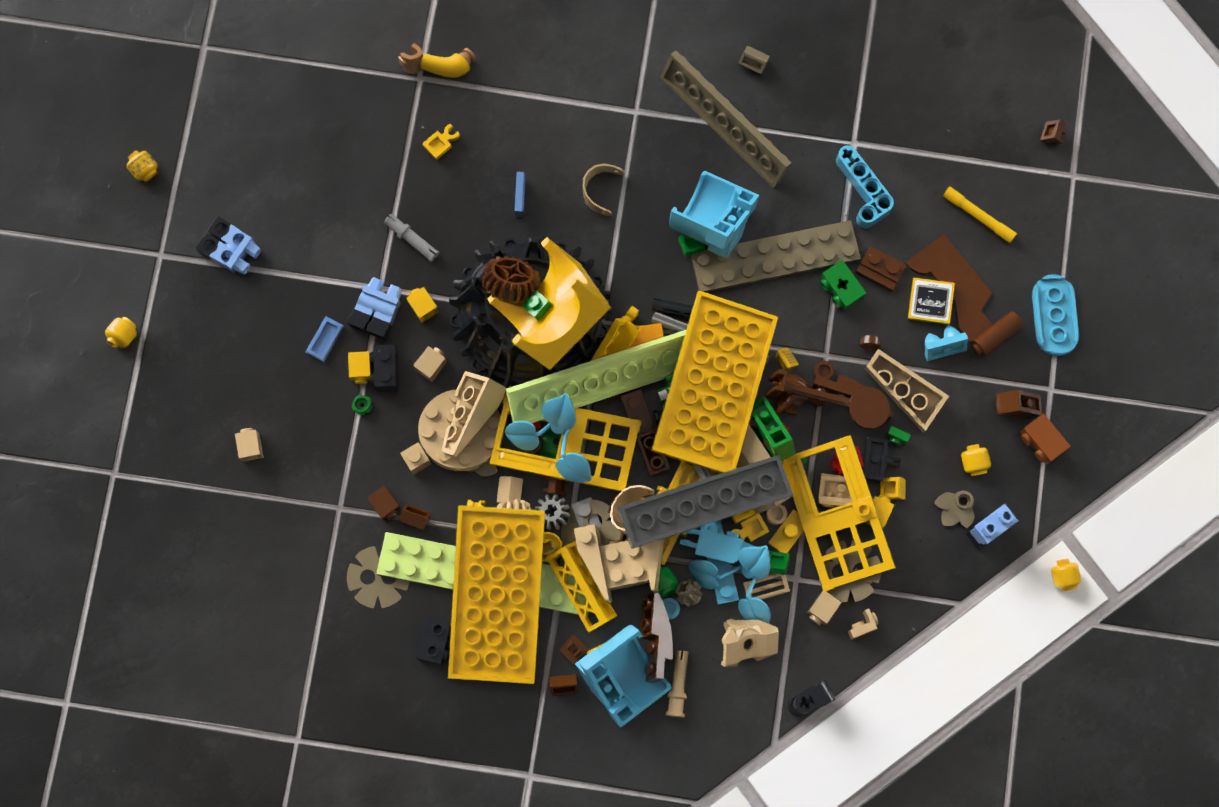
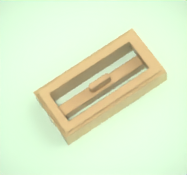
(784, 582)

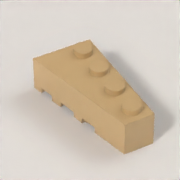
(908, 390)

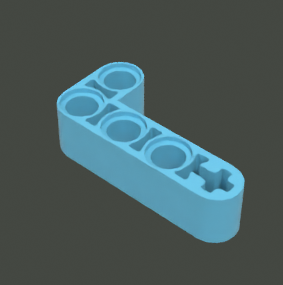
(860, 184)

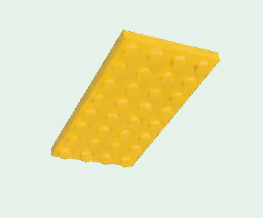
(715, 383)
(496, 594)

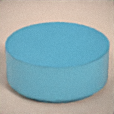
(672, 607)

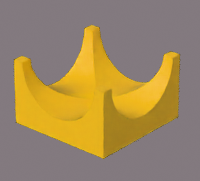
(574, 309)

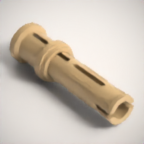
(677, 695)

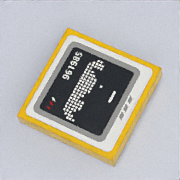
(931, 301)

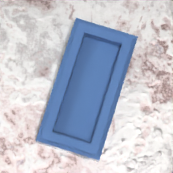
(520, 194)
(325, 339)

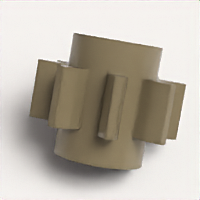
(688, 593)

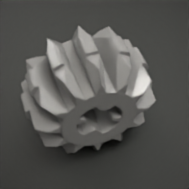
(559, 514)

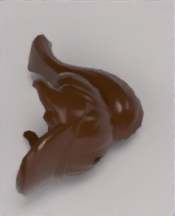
(786, 401)

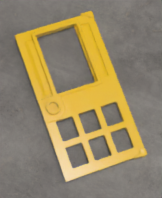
(547, 466)
(838, 518)

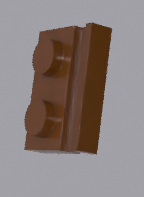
(880, 268)

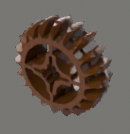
(510, 279)

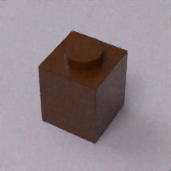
(384, 504)

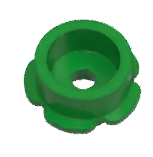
(358, 401)

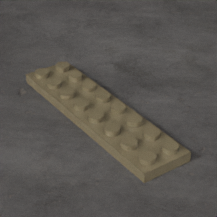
(725, 119)
(776, 257)

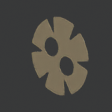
(607, 529)
(859, 588)
(368, 594)

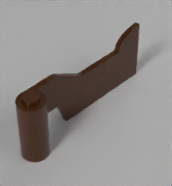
(969, 295)

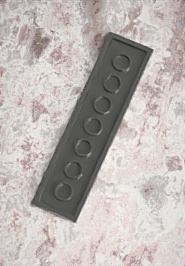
(704, 501)

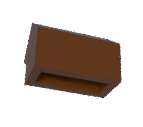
(415, 517)
(563, 684)

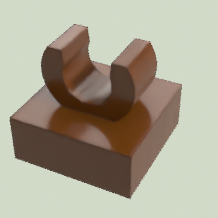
(1053, 131)
(556, 486)
(573, 649)

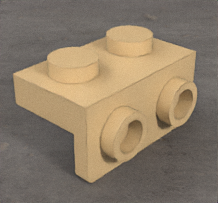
(833, 491)

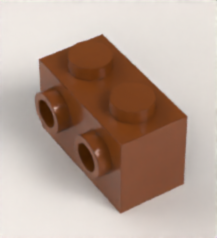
(1044, 439)

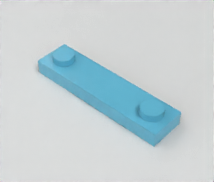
(726, 589)

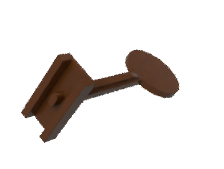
(866, 407)

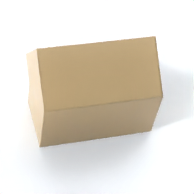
(509, 488)

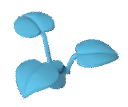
(560, 418)
(754, 565)

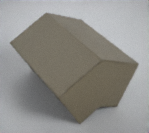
(754, 59)

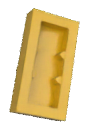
(787, 533)

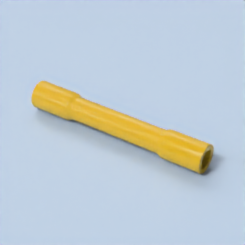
(960, 201)

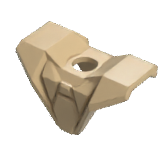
(763, 638)

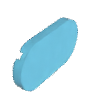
(1055, 315)

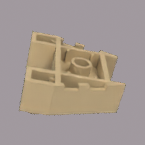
(617, 564)

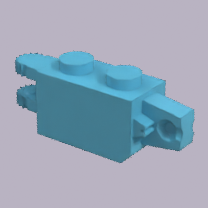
(716, 545)

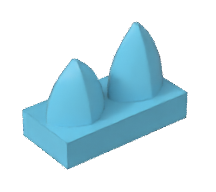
(952, 343)

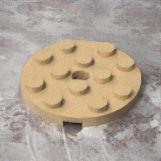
(433, 428)

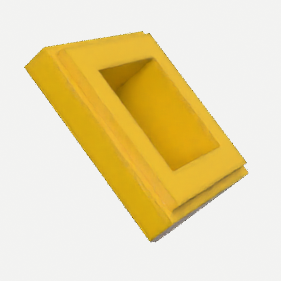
(786, 359)
(893, 488)

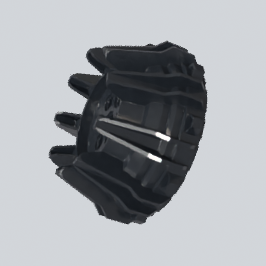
(490, 334)

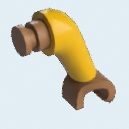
(444, 66)

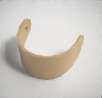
(596, 169)
(627, 496)

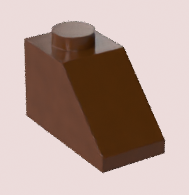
(1018, 404)

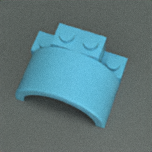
(715, 214)
(618, 672)

